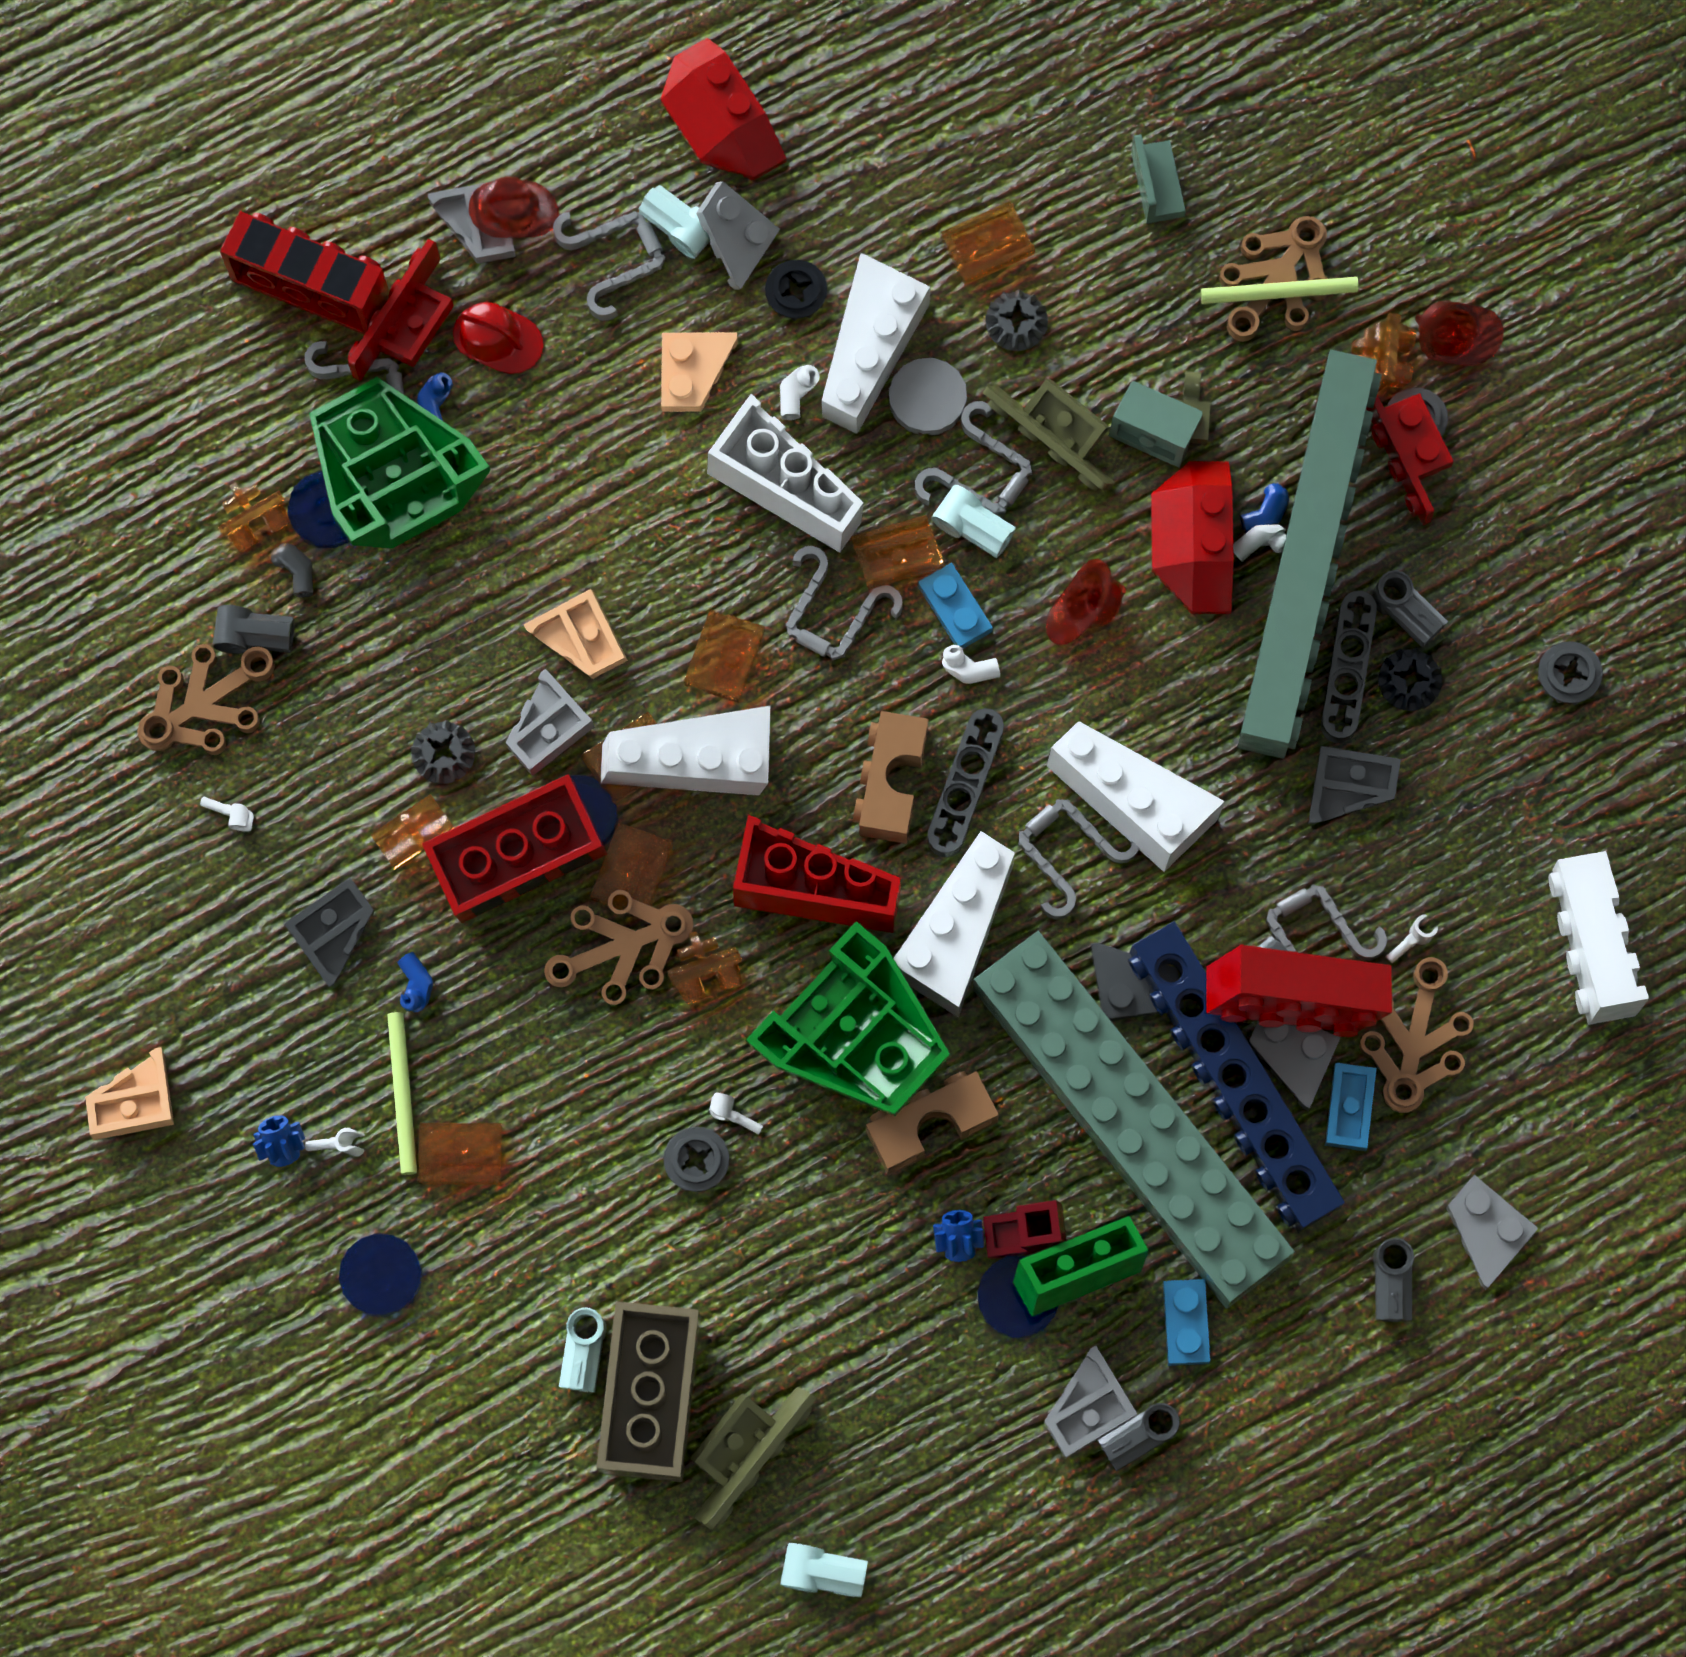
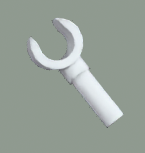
(240, 817)
(1415, 937)
(721, 1109)
(342, 1142)

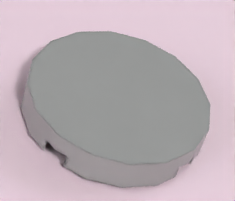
(927, 396)

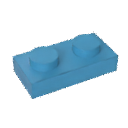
(955, 606)
(1350, 1106)
(1186, 1322)

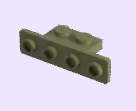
(1059, 423)
(741, 1447)

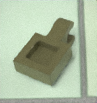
(1191, 397)

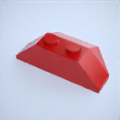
(720, 113)
(1195, 536)

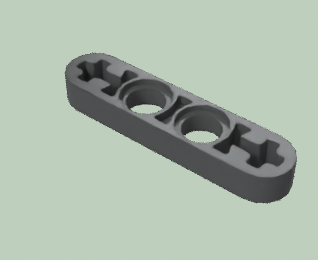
(1346, 666)
(969, 783)

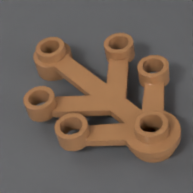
(1277, 271)
(200, 702)
(625, 943)
(1415, 1043)

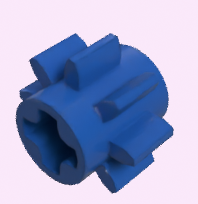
(279, 1141)
(958, 1235)

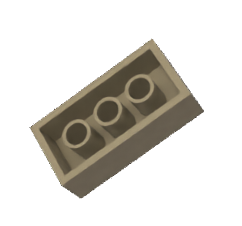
(649, 1391)

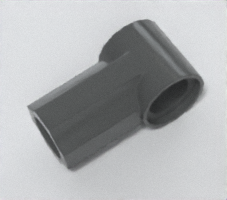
(1411, 611)
(242, 629)
(1393, 1286)
(1136, 1438)

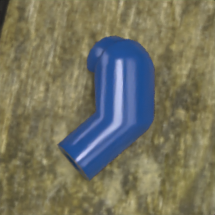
(434, 393)
(1271, 510)
(419, 983)

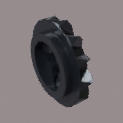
(802, 274)
(1395, 689)

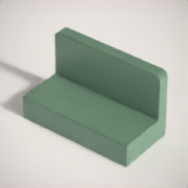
(1157, 180)
(1155, 423)

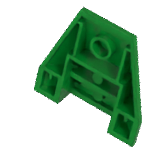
(392, 465)
(856, 1029)

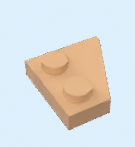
(692, 367)
(580, 634)
(132, 1101)

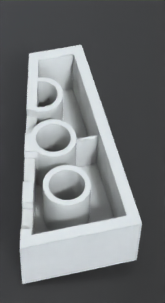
(873, 334)
(783, 477)
(694, 754)
(1134, 794)
(950, 936)
(1596, 939)

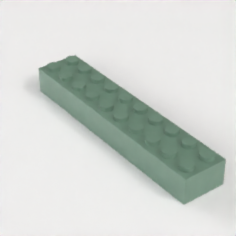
(1309, 546)
(1132, 1120)

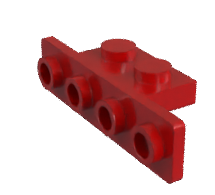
(407, 318)
(1413, 448)

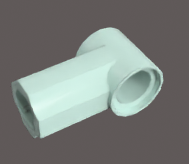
(675, 220)
(965, 516)
(582, 1355)
(813, 1570)

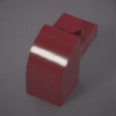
(1026, 1230)

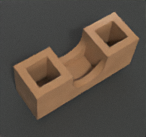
(896, 743)
(960, 1102)

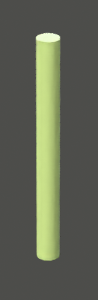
(1279, 290)
(402, 1093)

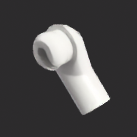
(794, 388)
(1260, 536)
(967, 670)

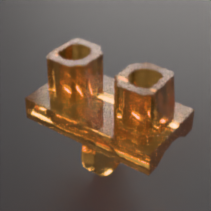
(1383, 345)
(269, 509)
(405, 834)
(688, 975)

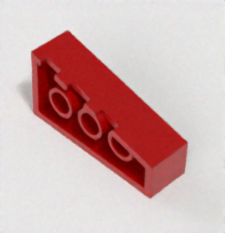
(811, 882)

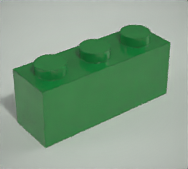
(1080, 1266)

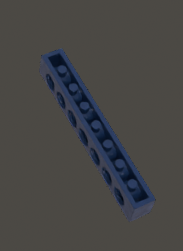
(1322, 1196)

